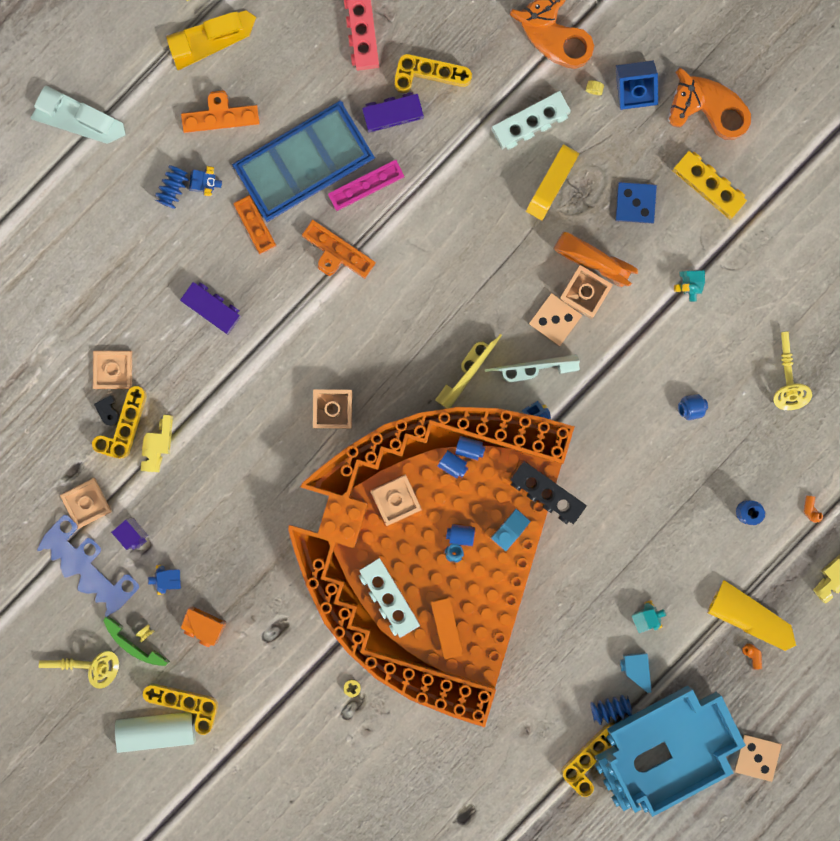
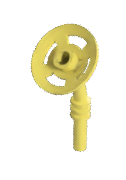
(790, 388)
(98, 667)

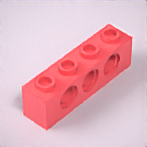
(362, 60)

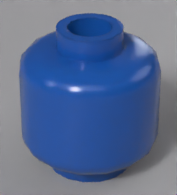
(692, 407)

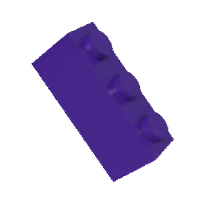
(392, 112)
(211, 307)
(130, 534)

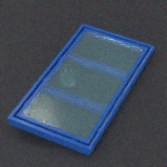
(303, 161)

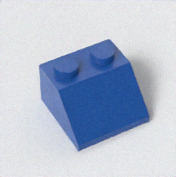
(637, 84)

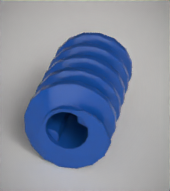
(171, 187)
(757, 516)
(611, 709)

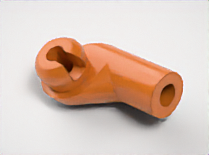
(810, 511)
(755, 654)

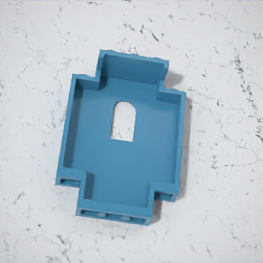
(697, 737)

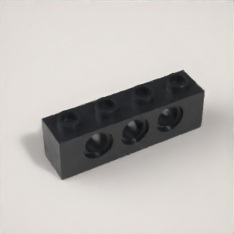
(574, 506)

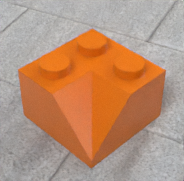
(203, 626)

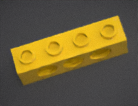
(698, 183)

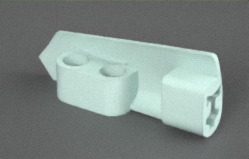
(76, 117)
(564, 363)

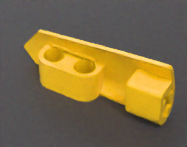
(210, 37)
(750, 616)

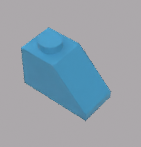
(510, 530)
(637, 669)

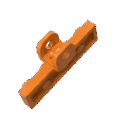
(220, 115)
(336, 252)

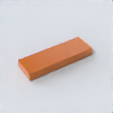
(254, 224)
(446, 628)

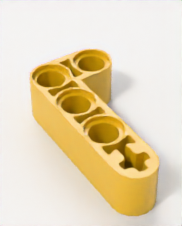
(433, 75)
(552, 182)
(112, 443)
(180, 704)
(581, 769)

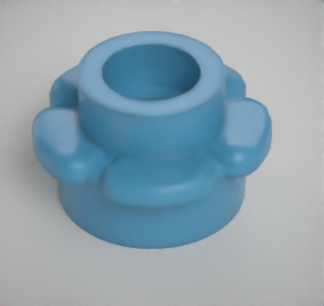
(456, 549)

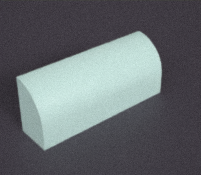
(154, 732)

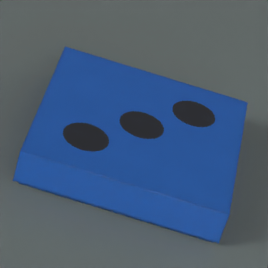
(636, 203)

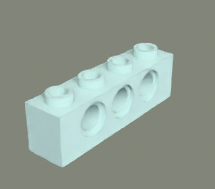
(554, 102)
(409, 621)

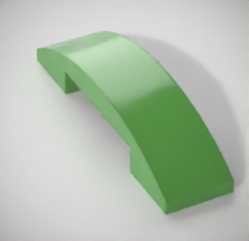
(114, 629)

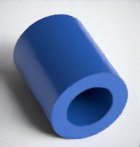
(470, 448)
(453, 465)
(461, 535)

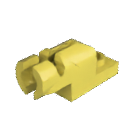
(156, 444)
(832, 582)

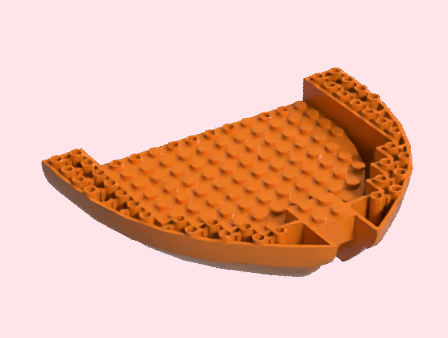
(481, 587)

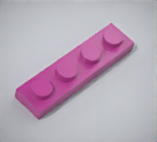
(366, 185)

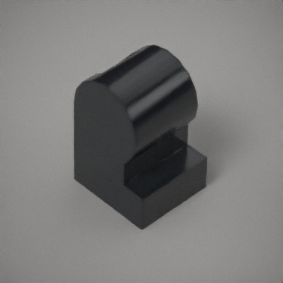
(107, 412)

